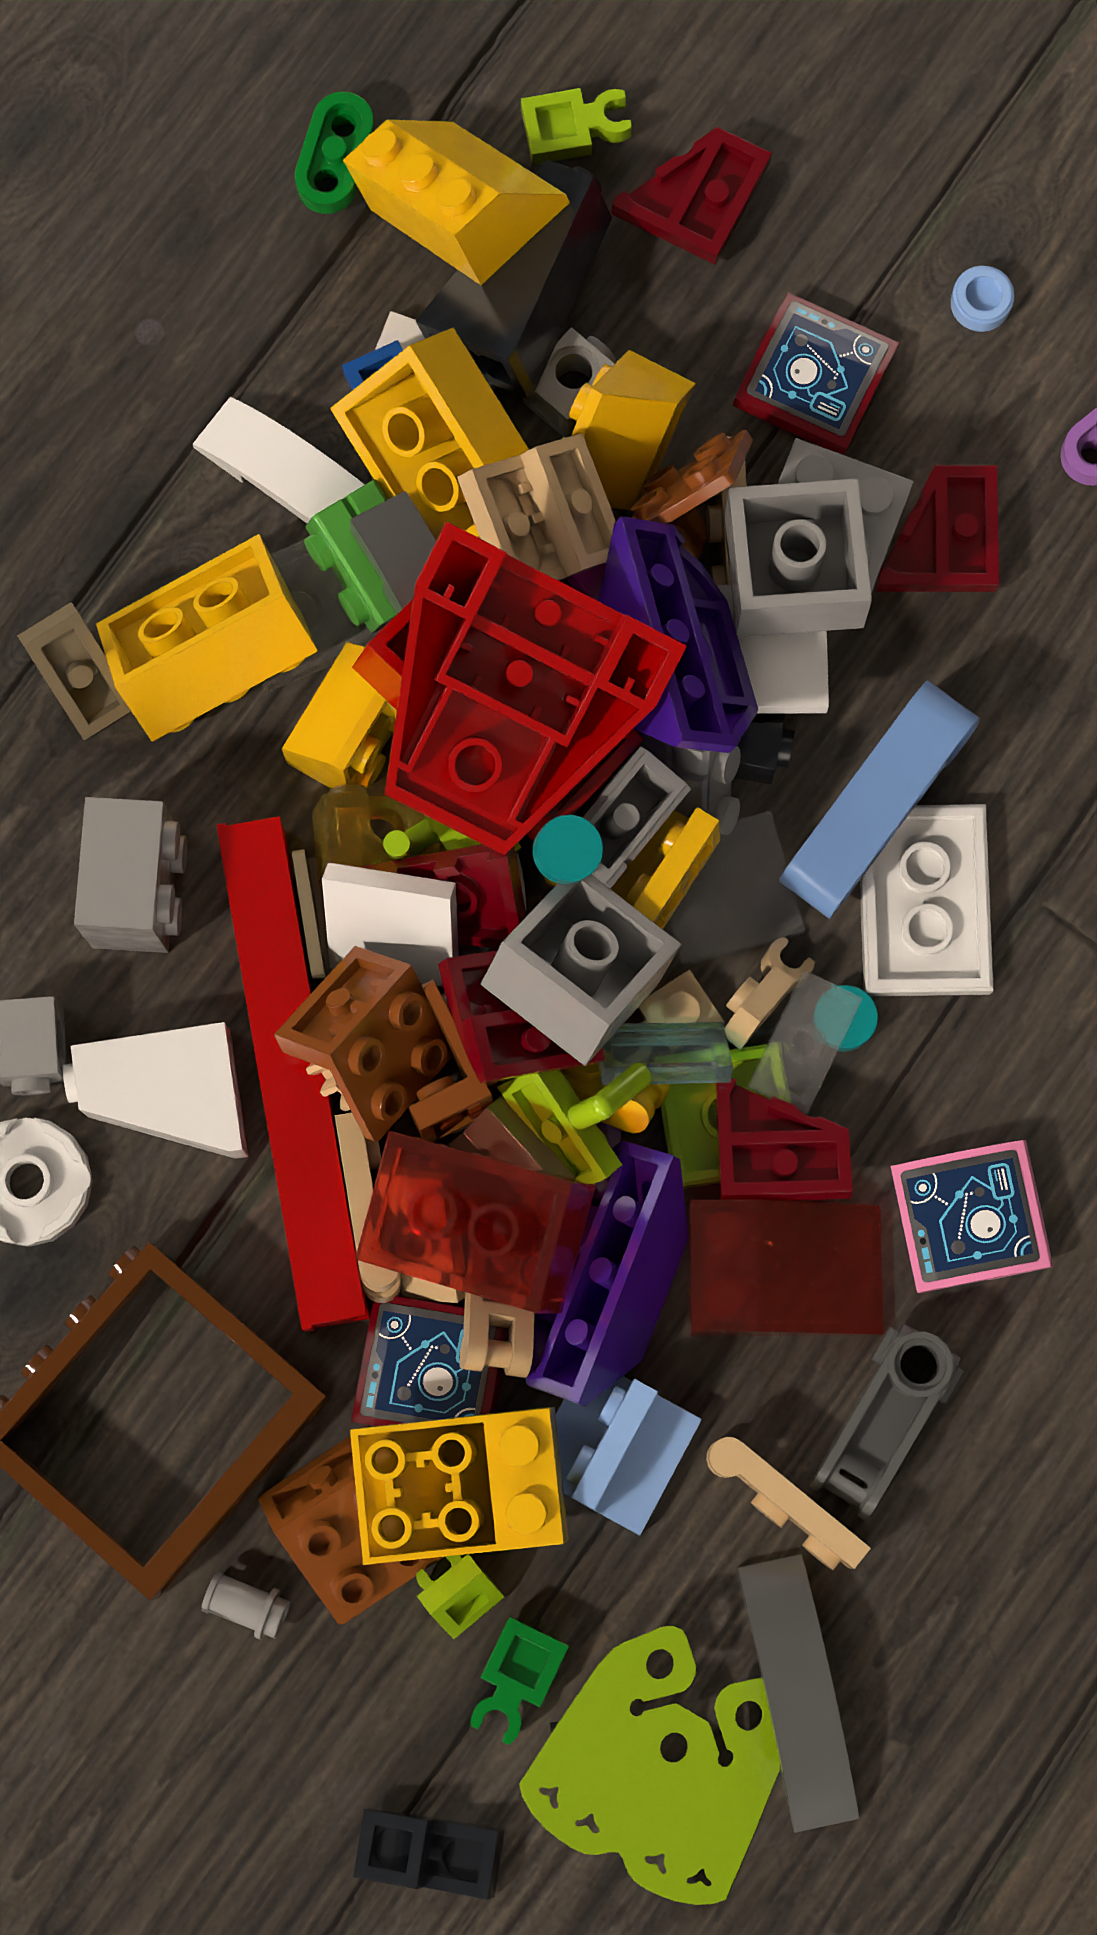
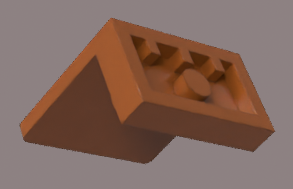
(674, 494)
(372, 1034)
(443, 1104)
(319, 1528)

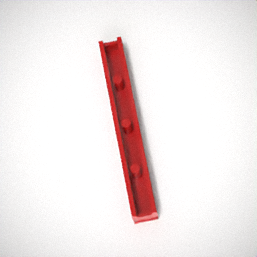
(296, 1112)

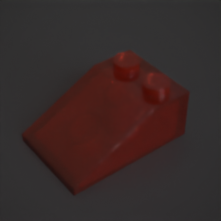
(475, 1223)
(784, 1268)

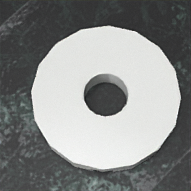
(64, 1188)

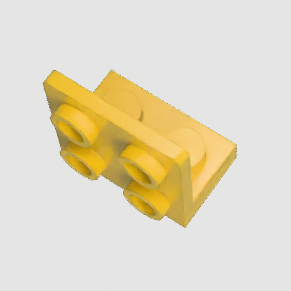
(667, 865)

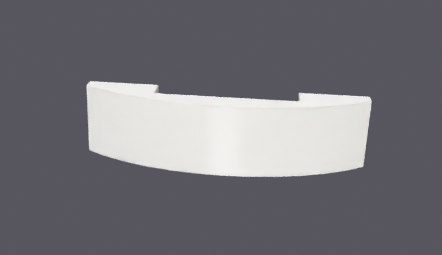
(274, 460)

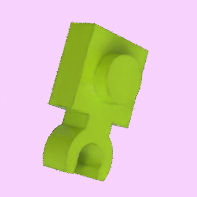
(562, 125)

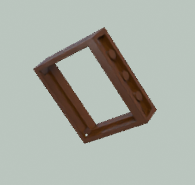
(230, 1490)

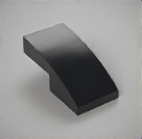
(429, 1853)

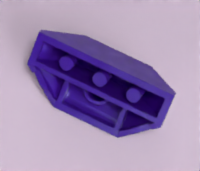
(668, 589)
(618, 1279)

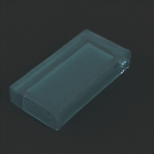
(670, 1052)

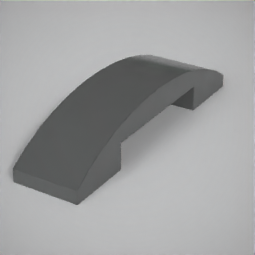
(799, 1693)

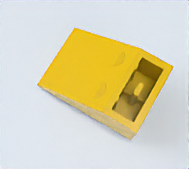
(459, 1486)

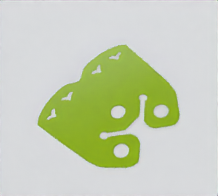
(639, 1801)

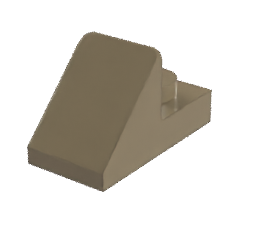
(75, 670)

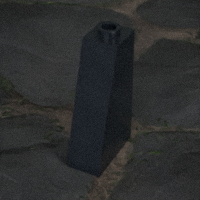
(523, 306)

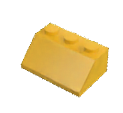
(452, 193)
(427, 424)
(205, 639)

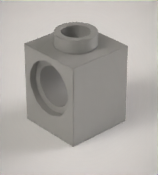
(571, 353)
(31, 1044)

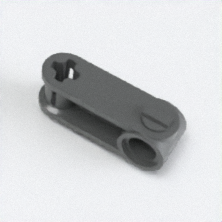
(885, 1420)

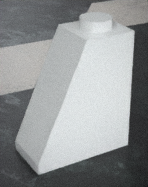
(164, 1086)

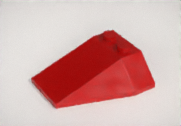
(512, 690)

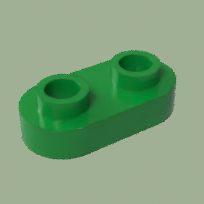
(324, 151)

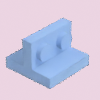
(622, 1450)

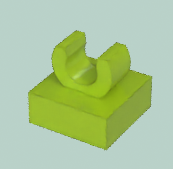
(458, 1595)

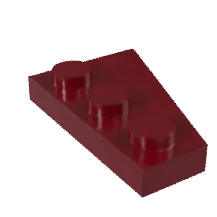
(486, 889)

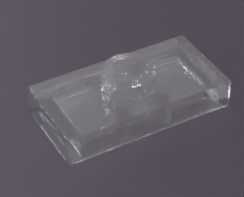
(805, 1041)

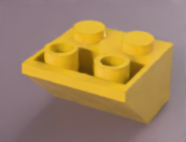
(629, 423)
(342, 728)

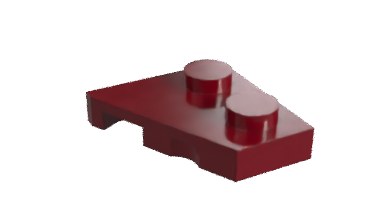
(698, 195)
(948, 535)
(777, 1150)

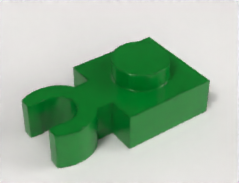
(521, 1669)

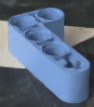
(879, 798)

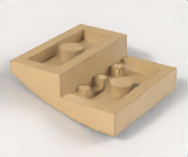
(543, 507)

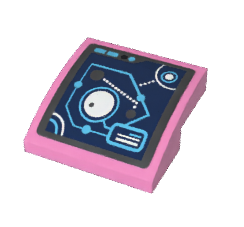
(971, 1216)

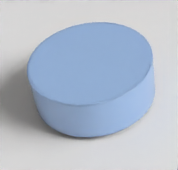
(982, 298)

